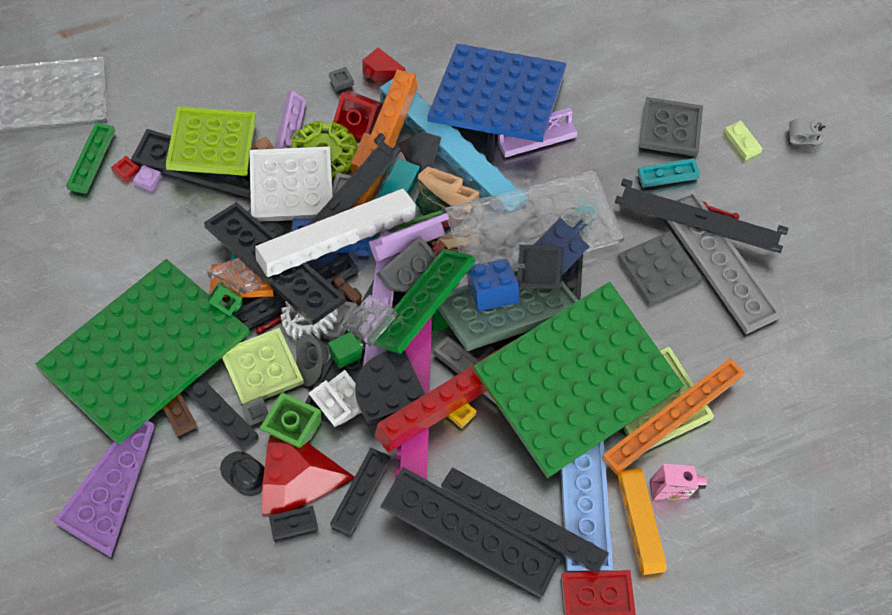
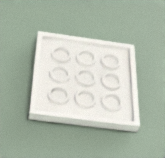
(289, 182)

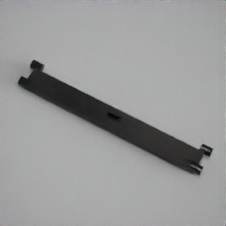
(360, 180)
(701, 218)

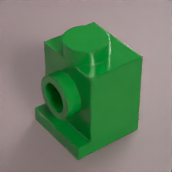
(227, 306)

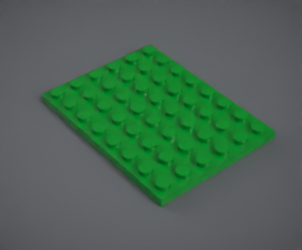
(141, 350)
(577, 378)

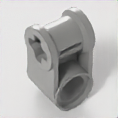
(805, 131)

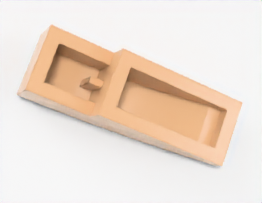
(447, 186)

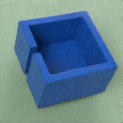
(493, 284)

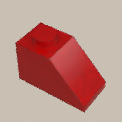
(380, 66)

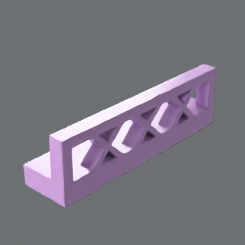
(555, 133)
(399, 240)

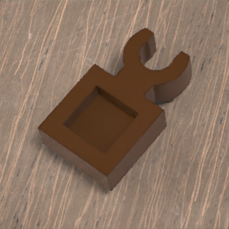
(350, 294)

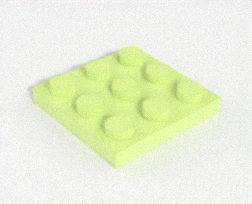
(262, 366)

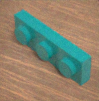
(668, 173)

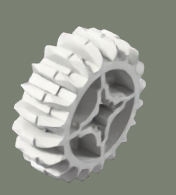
(298, 326)

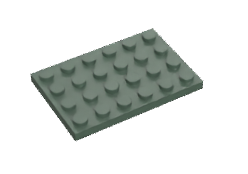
(491, 325)

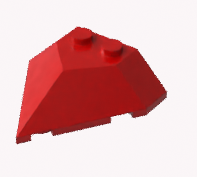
(297, 476)

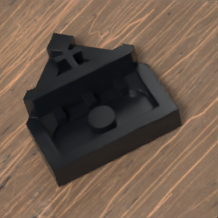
(420, 149)

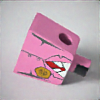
(675, 482)

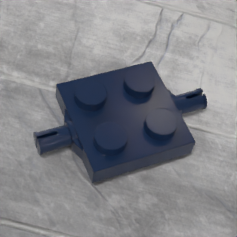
(568, 237)

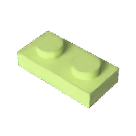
(743, 140)

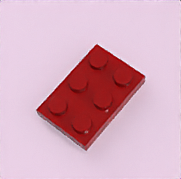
(598, 594)

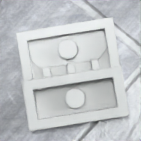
(337, 398)

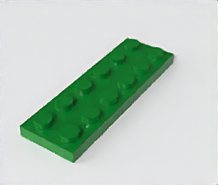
(424, 299)

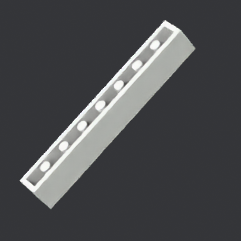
(334, 232)

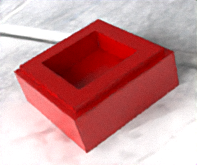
(125, 169)

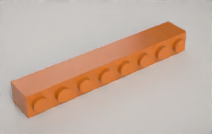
(390, 121)

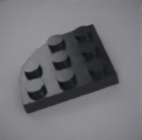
(386, 386)

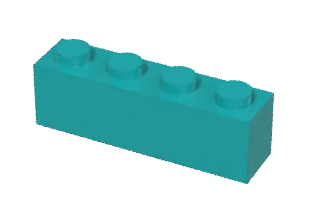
(401, 176)

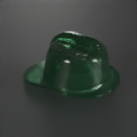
(428, 201)

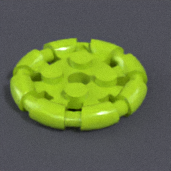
(319, 139)

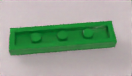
(90, 158)

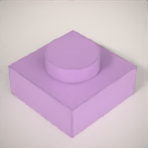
(147, 178)

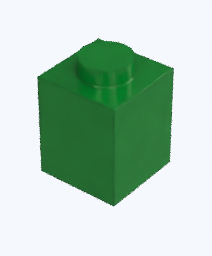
(345, 349)

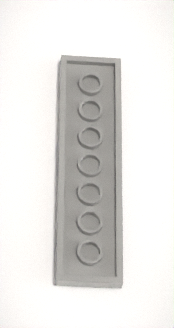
(727, 272)

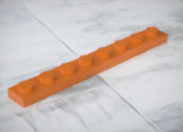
(672, 416)

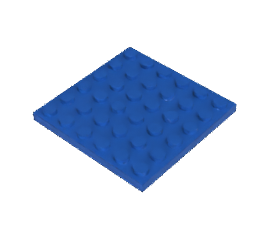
(498, 92)

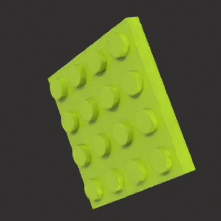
(211, 141)

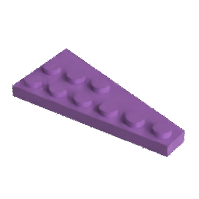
(103, 497)

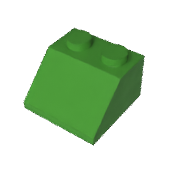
(292, 420)

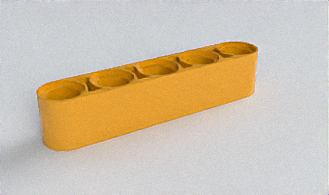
(642, 521)

